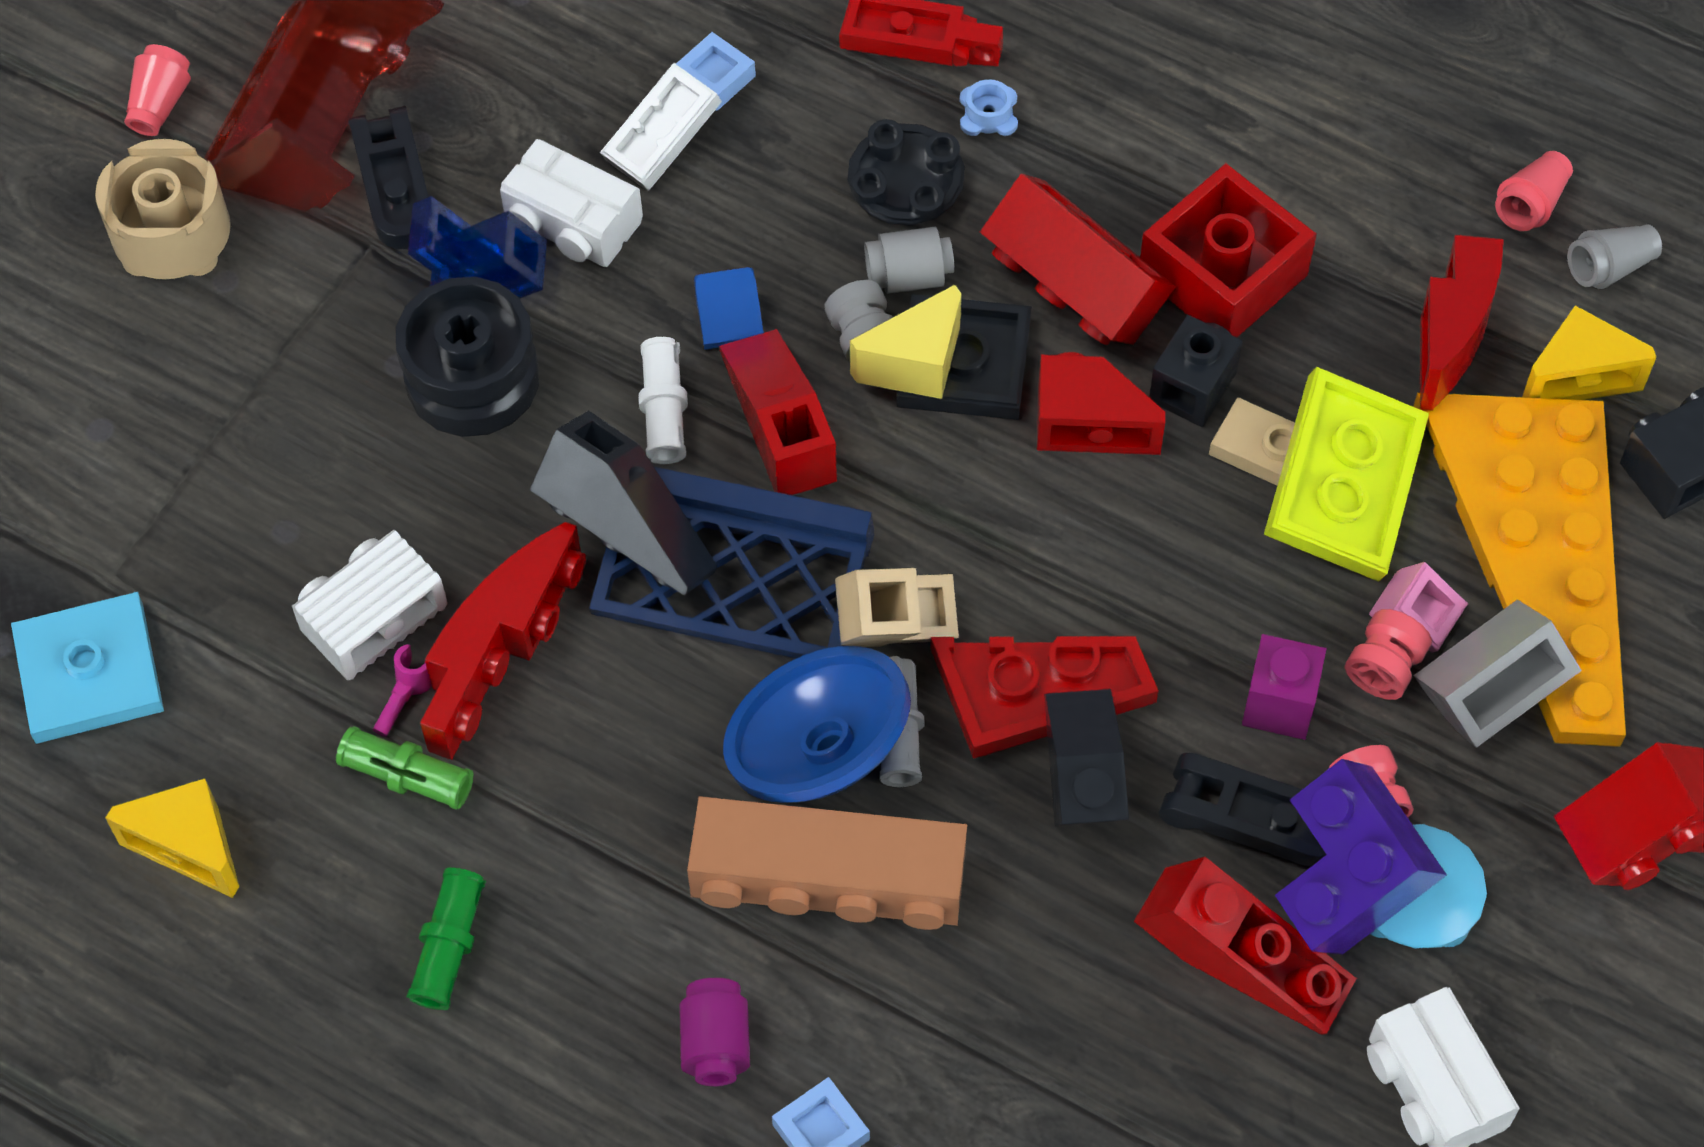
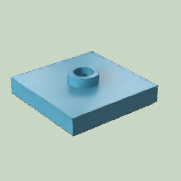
(86, 667)

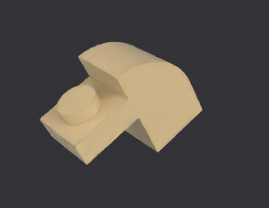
(894, 607)

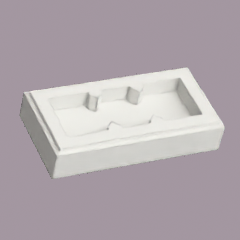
(661, 127)

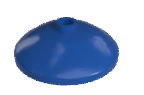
(817, 724)

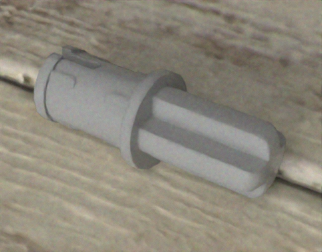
(902, 763)

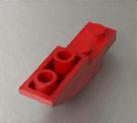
(499, 618)

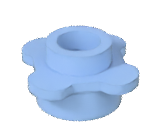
(988, 96)

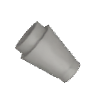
(1612, 254)

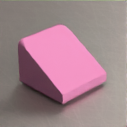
(1426, 598)

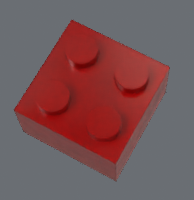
(1229, 251)

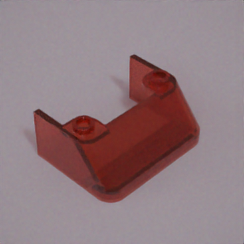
(303, 93)

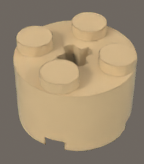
(163, 210)

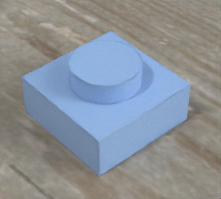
(719, 67)
(821, 1120)

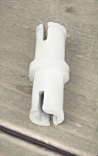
(663, 400)

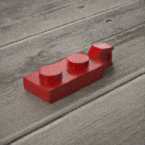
(920, 32)

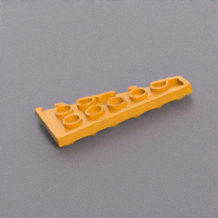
(1541, 525)

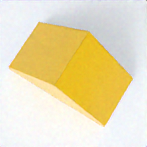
(1589, 361)
(180, 832)

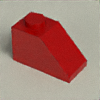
(1094, 408)

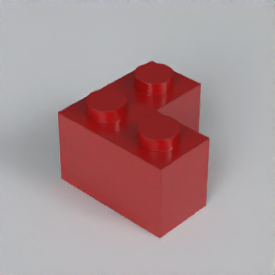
(1639, 816)

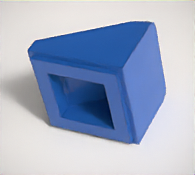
(727, 306)

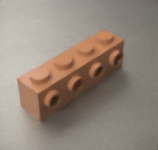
(827, 862)

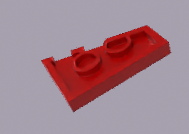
(1003, 683)

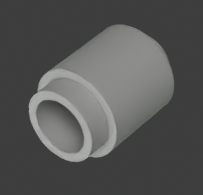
(909, 260)

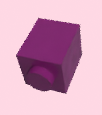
(1284, 686)

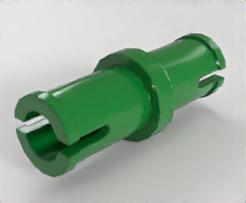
(446, 938)

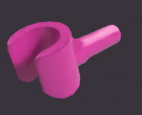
(408, 683)

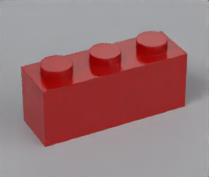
(1076, 261)

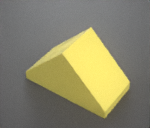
(912, 348)

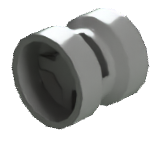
(856, 310)

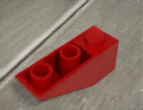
(781, 413)
(1243, 943)

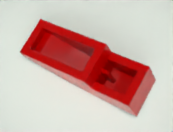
(1456, 315)

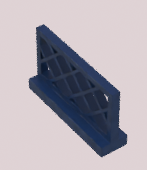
(759, 517)

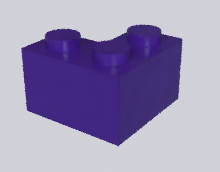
(1371, 861)

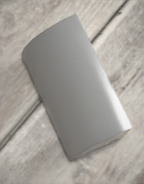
(1498, 672)

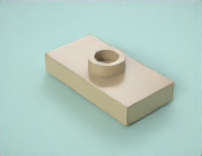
(1253, 440)

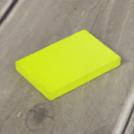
(1347, 474)

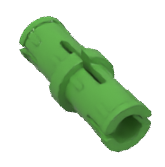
(404, 767)

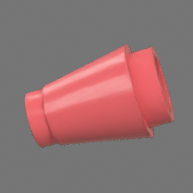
(155, 88)
(1533, 192)

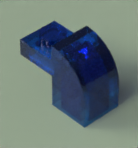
(494, 249)

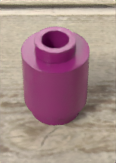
(714, 1031)

